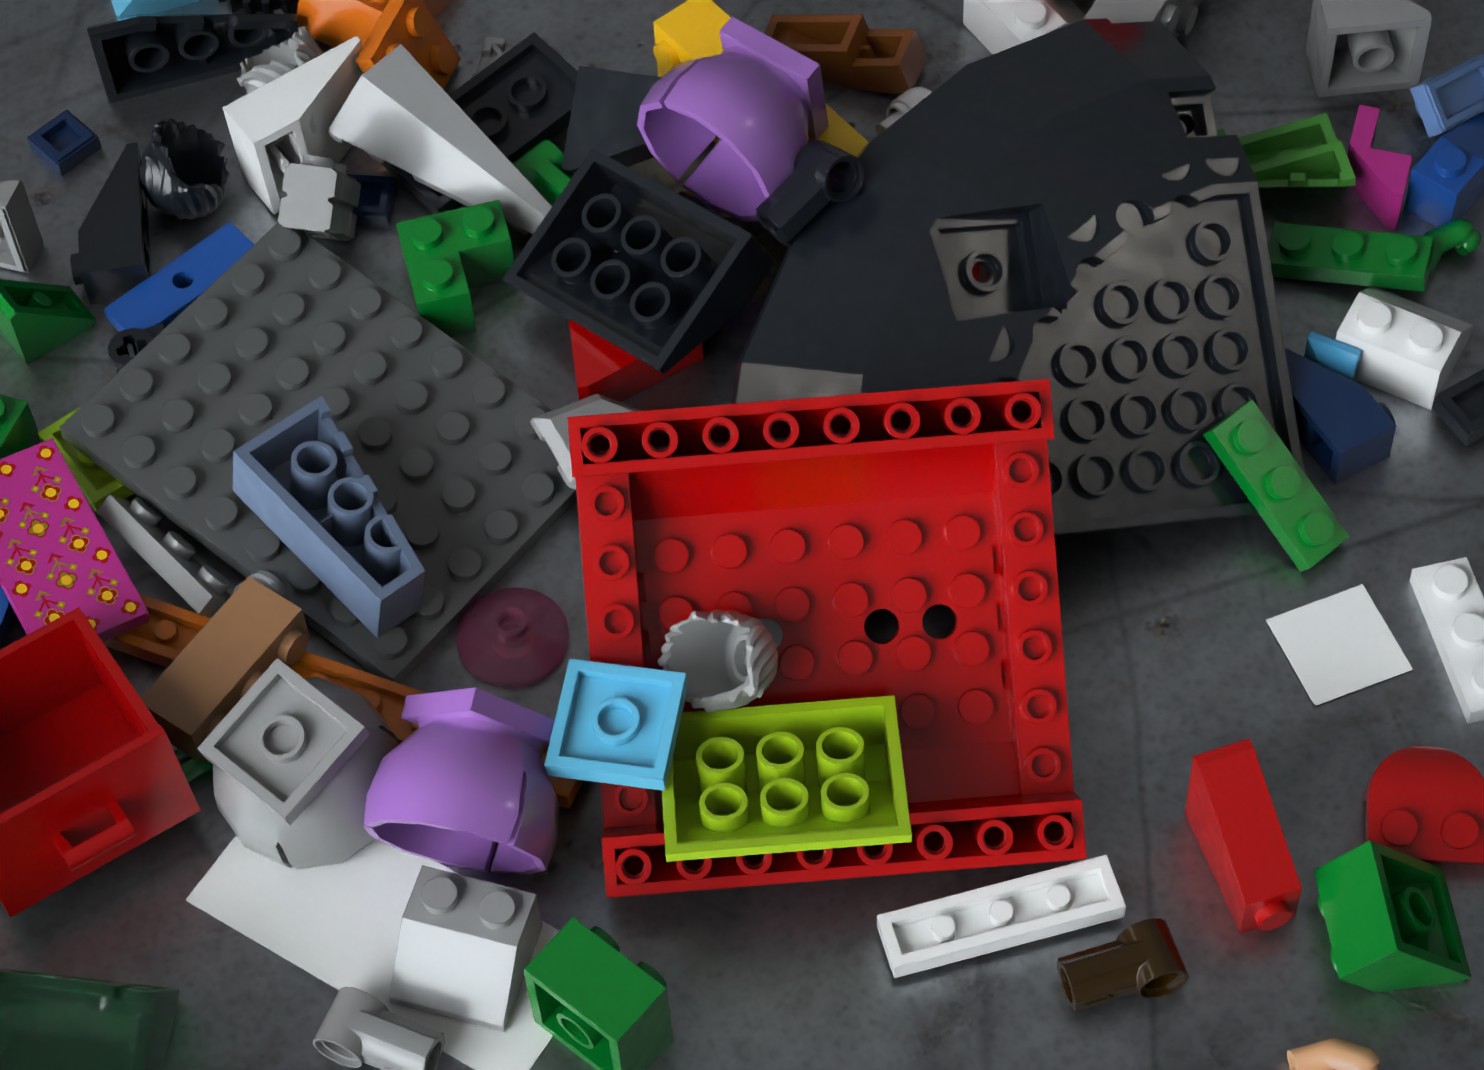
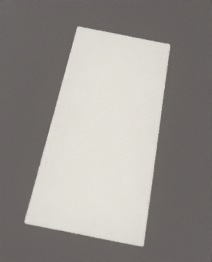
(346, 930)

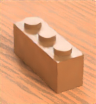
(225, 663)

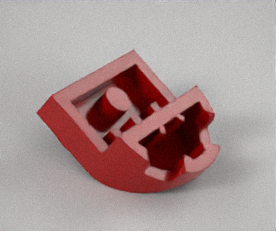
(1427, 806)

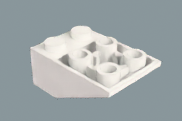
(292, 119)

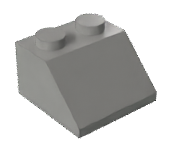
(1366, 45)
(464, 947)

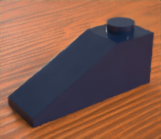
(1338, 419)

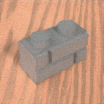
(319, 199)

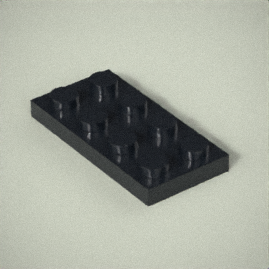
(514, 103)

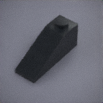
(115, 235)

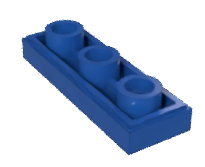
(179, 282)

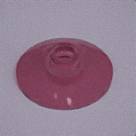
(518, 655)

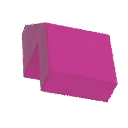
(1378, 173)

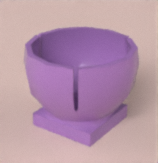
(752, 97)
(467, 783)

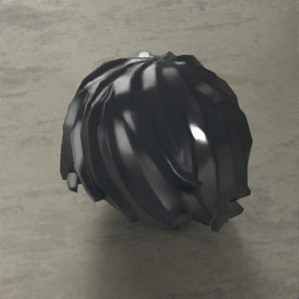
(183, 170)

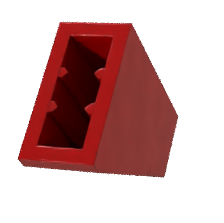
(612, 372)
(1242, 837)

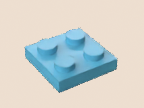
(616, 724)

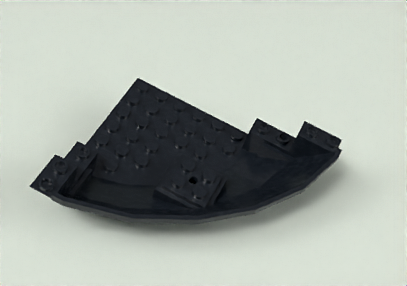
(1112, 259)

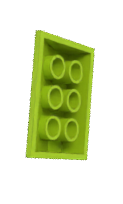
(786, 780)

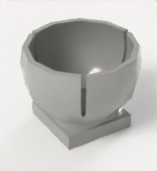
(298, 767)

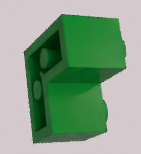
(453, 254)

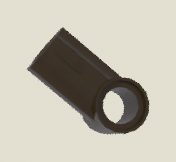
(1137, 962)

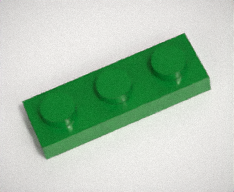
(1351, 256)
(1276, 485)

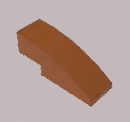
(852, 52)

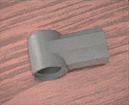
(364, 1031)

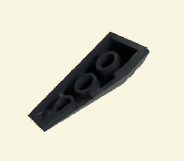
(173, 50)

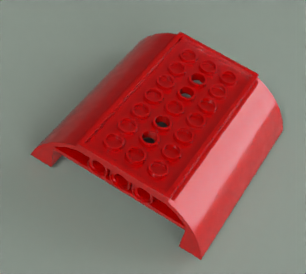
(815, 524)

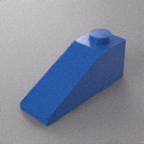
(1449, 175)

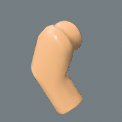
(1333, 1054)

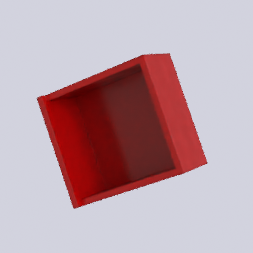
(78, 763)

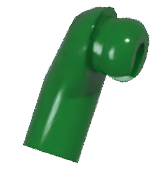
(1454, 234)

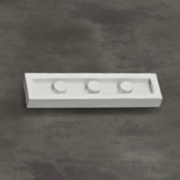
(1000, 916)

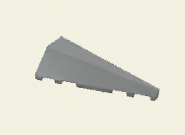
(416, 126)

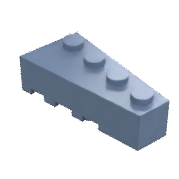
(330, 516)

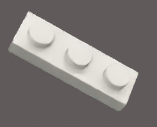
(1456, 622)

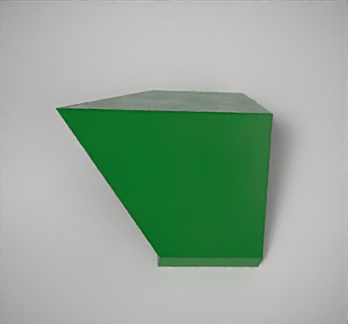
(40, 317)

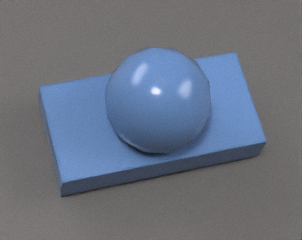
(1451, 96)

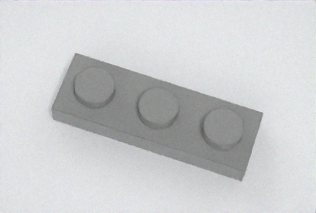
(166, 553)

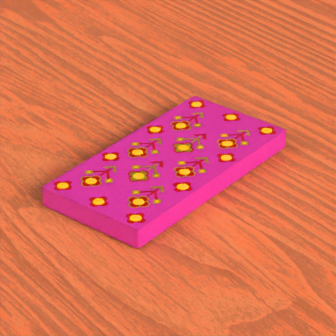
(56, 549)

